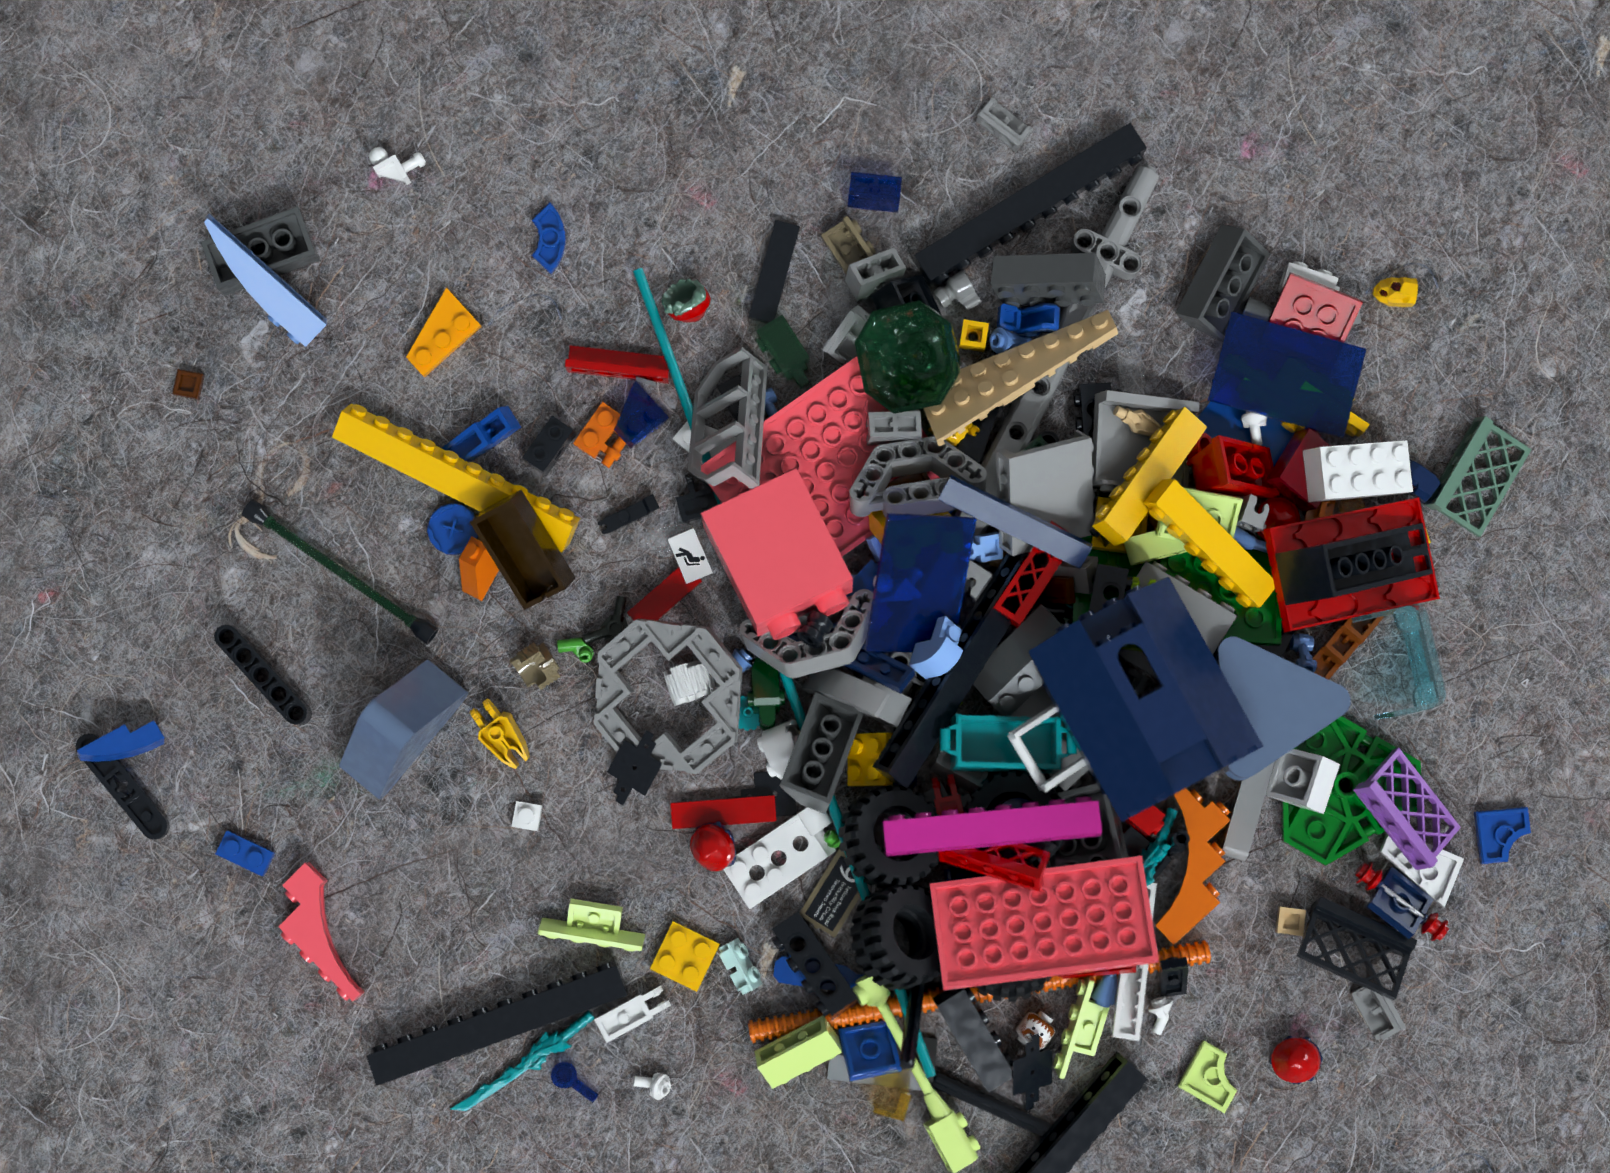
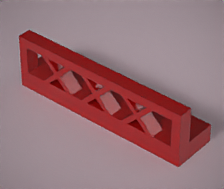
(617, 364)
(1034, 593)
(1001, 868)

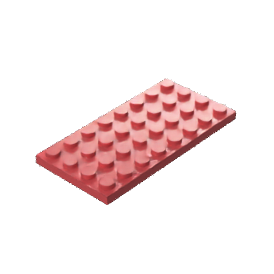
(1077, 923)

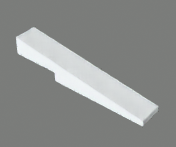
(1131, 994)

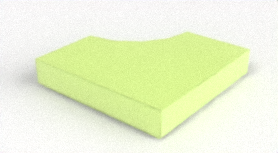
(1207, 1078)

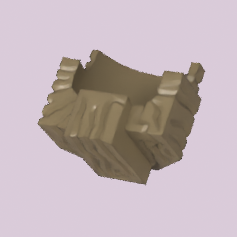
(536, 665)

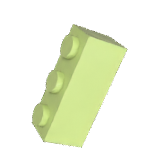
(798, 1052)

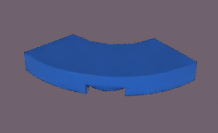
(551, 238)

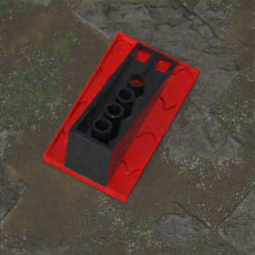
(1351, 564)

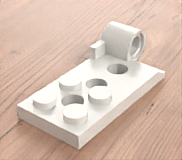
(807, 824)

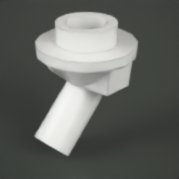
(1254, 422)
(1160, 1007)
(658, 1085)

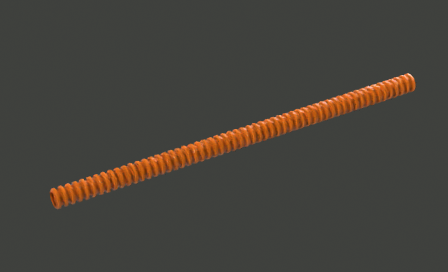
(783, 1025)

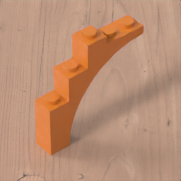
(1196, 898)

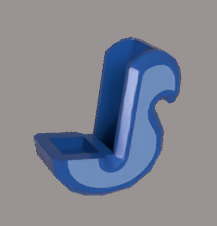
(1029, 320)

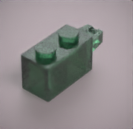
(784, 349)

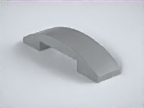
(848, 690)

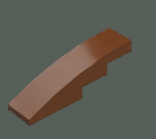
(1342, 645)

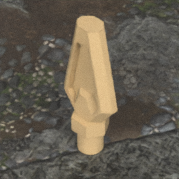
(1137, 420)

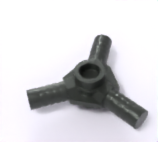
(612, 625)

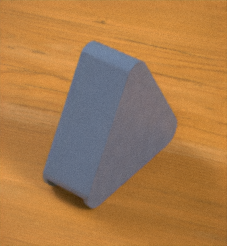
(1279, 699)
(399, 727)

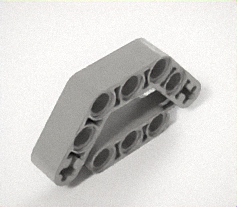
(906, 459)
(829, 652)

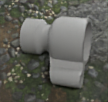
(957, 288)

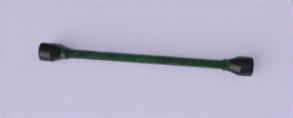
(259, 515)

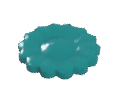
(746, 717)

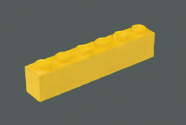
(1157, 462)
(1210, 543)

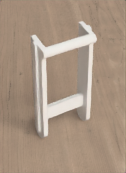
(1028, 761)

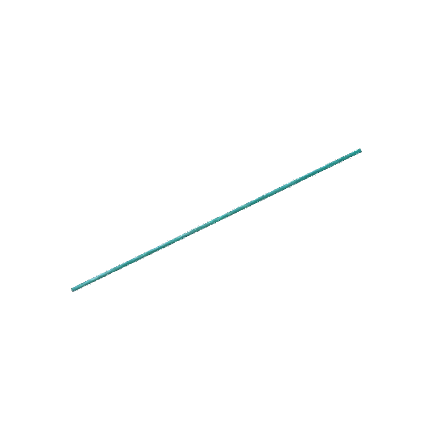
(787, 682)

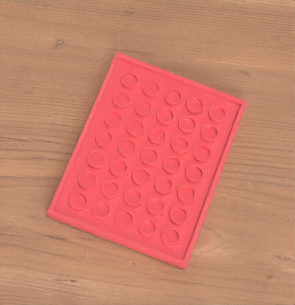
(826, 442)

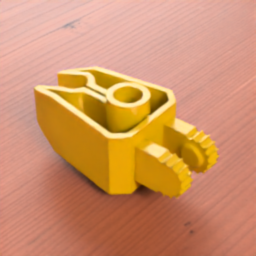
(500, 734)

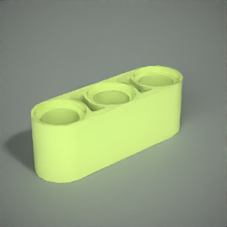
(1151, 547)

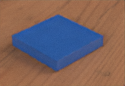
(869, 1050)

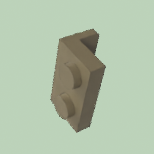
(847, 244)

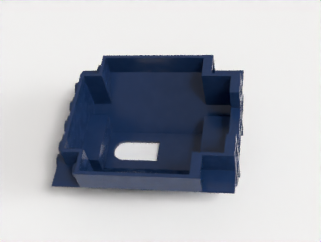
(1153, 743)

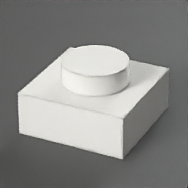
(527, 816)

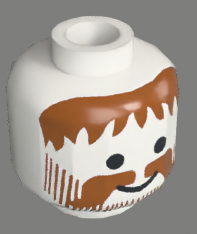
(1035, 1024)

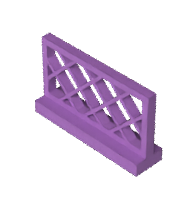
(1397, 822)

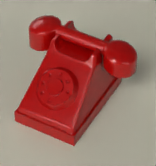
(1231, 467)

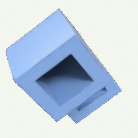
(940, 653)

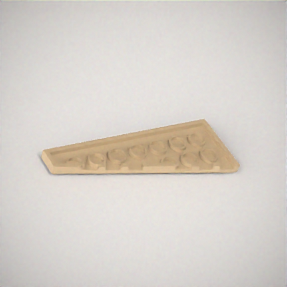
(1013, 373)

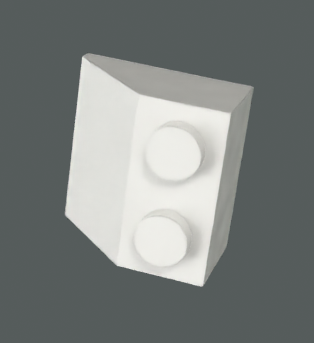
(1303, 780)

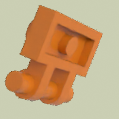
(596, 434)

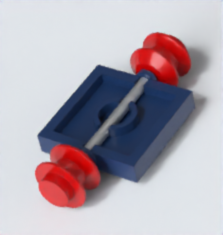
(1400, 902)

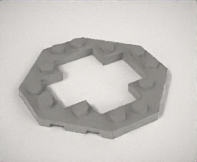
(670, 640)

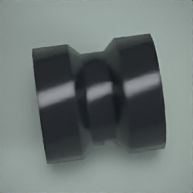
(815, 629)

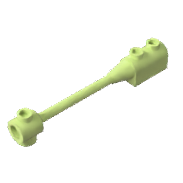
(945, 1127)

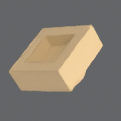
(1290, 921)

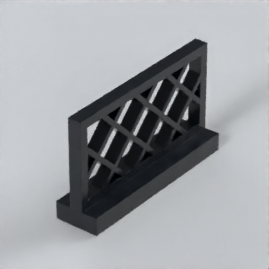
(1360, 927)

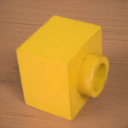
(977, 328)

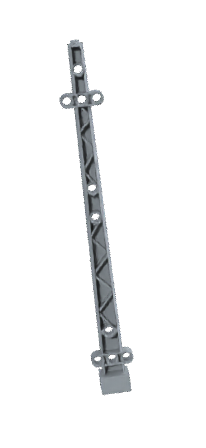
(1030, 407)

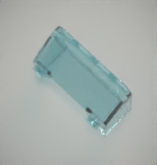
(1423, 658)

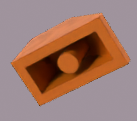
(476, 569)

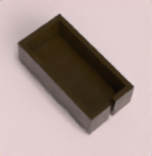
(522, 549)

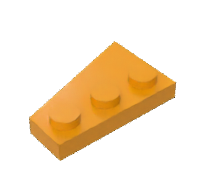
(442, 334)

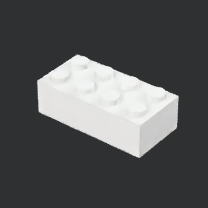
(1357, 471)

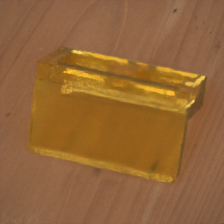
(899, 1109)

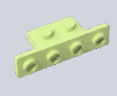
(592, 924)
(1084, 1027)

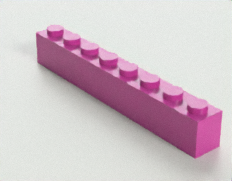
(992, 828)

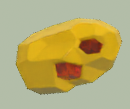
(1396, 291)

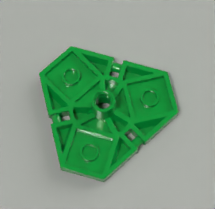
(1337, 830)

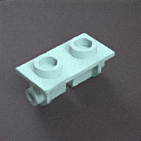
(736, 955)

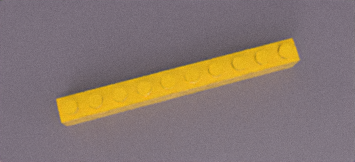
(443, 469)

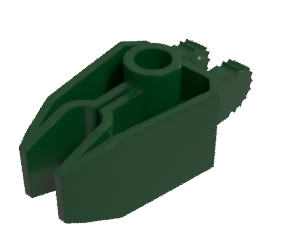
(765, 693)

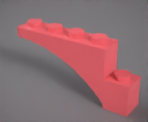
(310, 931)

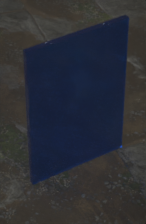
(1287, 374)
(918, 578)

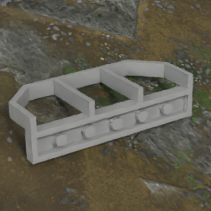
(747, 429)

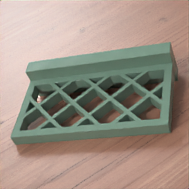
(1463, 460)

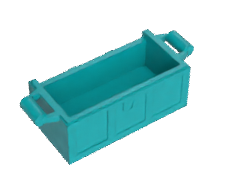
(983, 743)

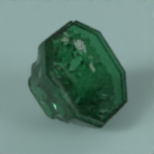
(892, 358)

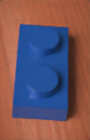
(245, 853)

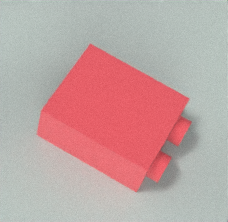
(778, 555)

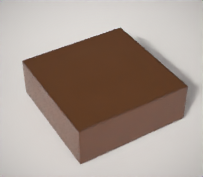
(188, 384)

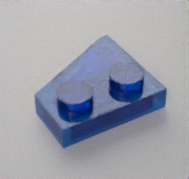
(639, 416)

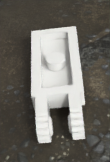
(629, 1015)

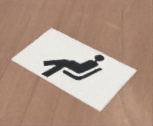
(690, 555)

